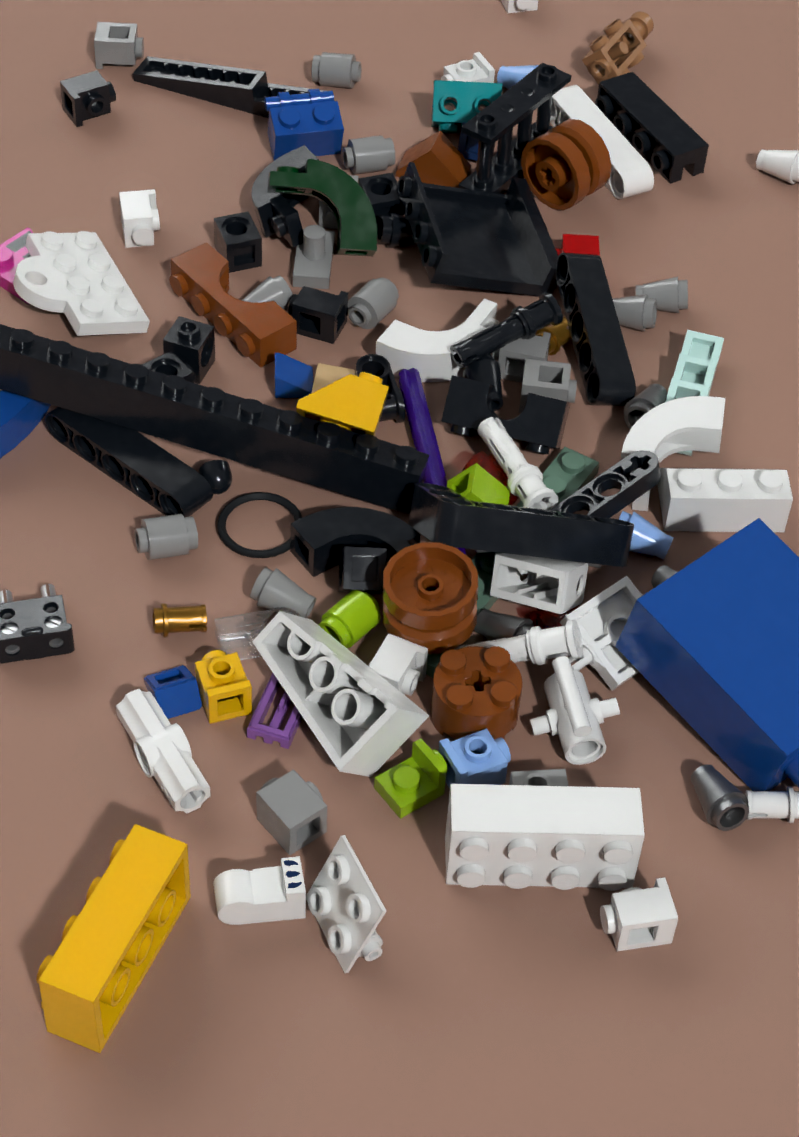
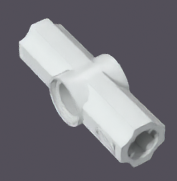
(163, 751)

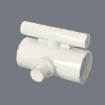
(574, 714)

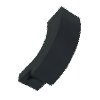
(277, 210)
(322, 535)

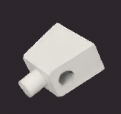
(549, 586)

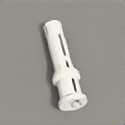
(523, 478)
(540, 643)

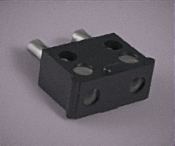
(34, 627)

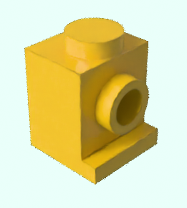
(220, 678)

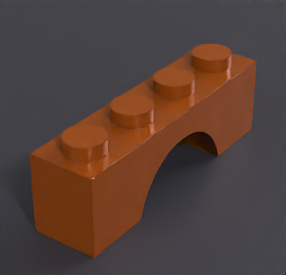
(254, 328)

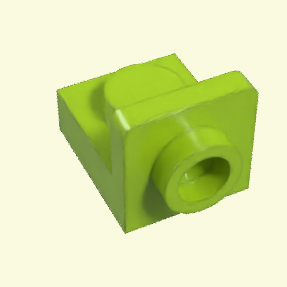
(413, 780)

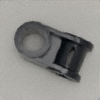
(378, 365)

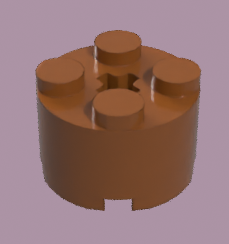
(476, 692)

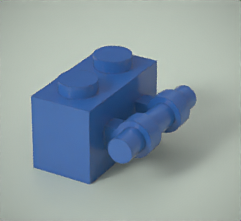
(304, 120)

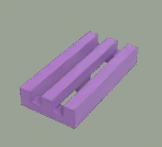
(272, 732)

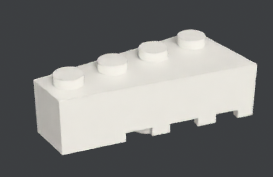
(340, 697)

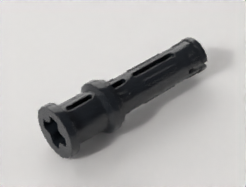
(521, 324)

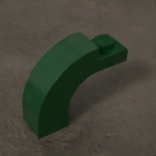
(341, 194)

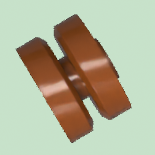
(566, 164)
(430, 596)

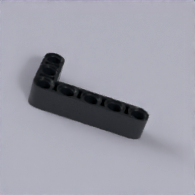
(477, 525)

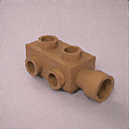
(618, 47)

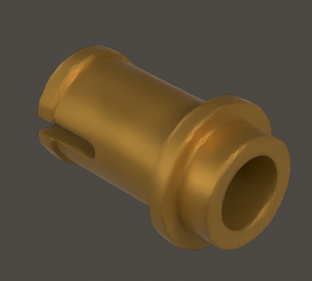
(559, 336)
(179, 619)

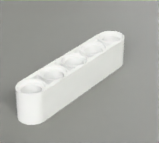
(629, 170)

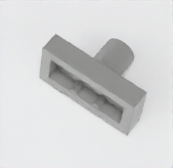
(314, 258)

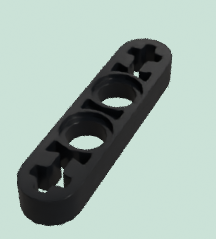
(631, 475)

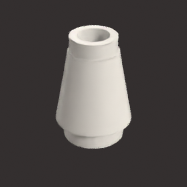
(780, 163)

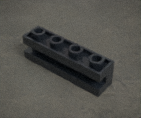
(652, 127)

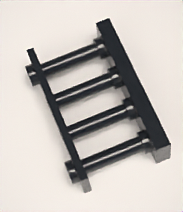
(497, 123)

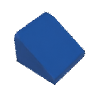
(292, 377)
(174, 691)

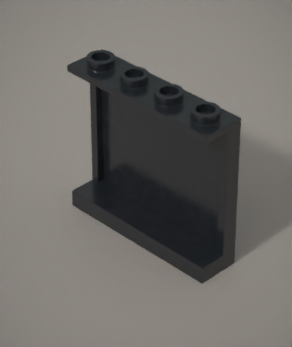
(480, 236)

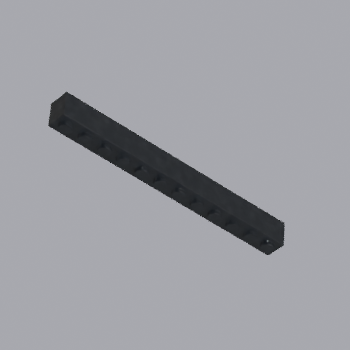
(210, 420)

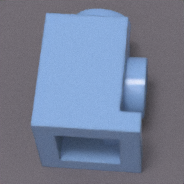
(476, 759)

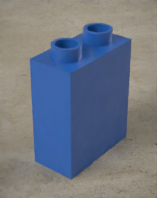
(727, 652)

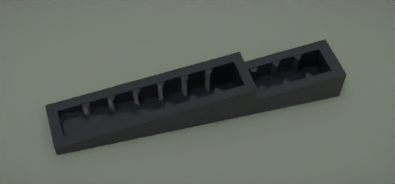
(217, 84)

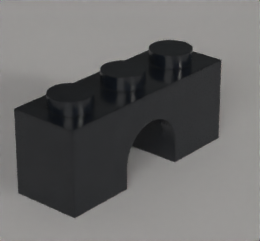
(538, 424)

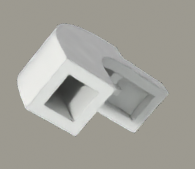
(430, 350)
(675, 427)

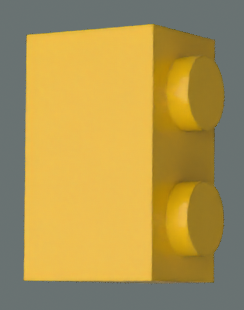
(348, 402)

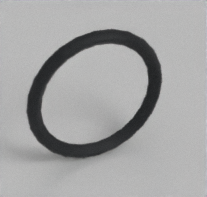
(221, 525)

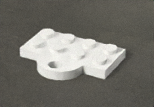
(81, 280)

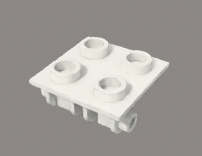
(347, 907)

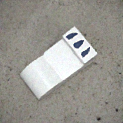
(261, 894)

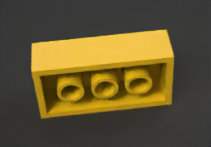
(114, 937)

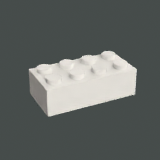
(543, 836)

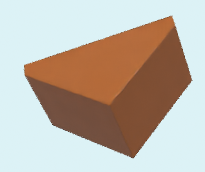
(436, 162)

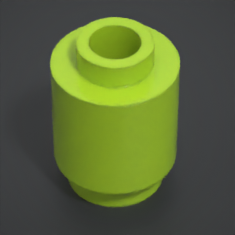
(351, 617)

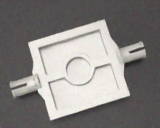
(600, 627)

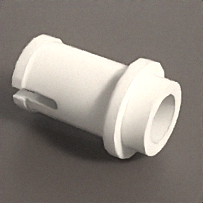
(773, 804)

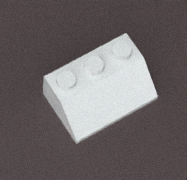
(723, 499)

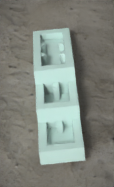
(695, 367)

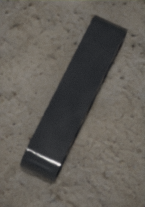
(595, 329)
(132, 462)

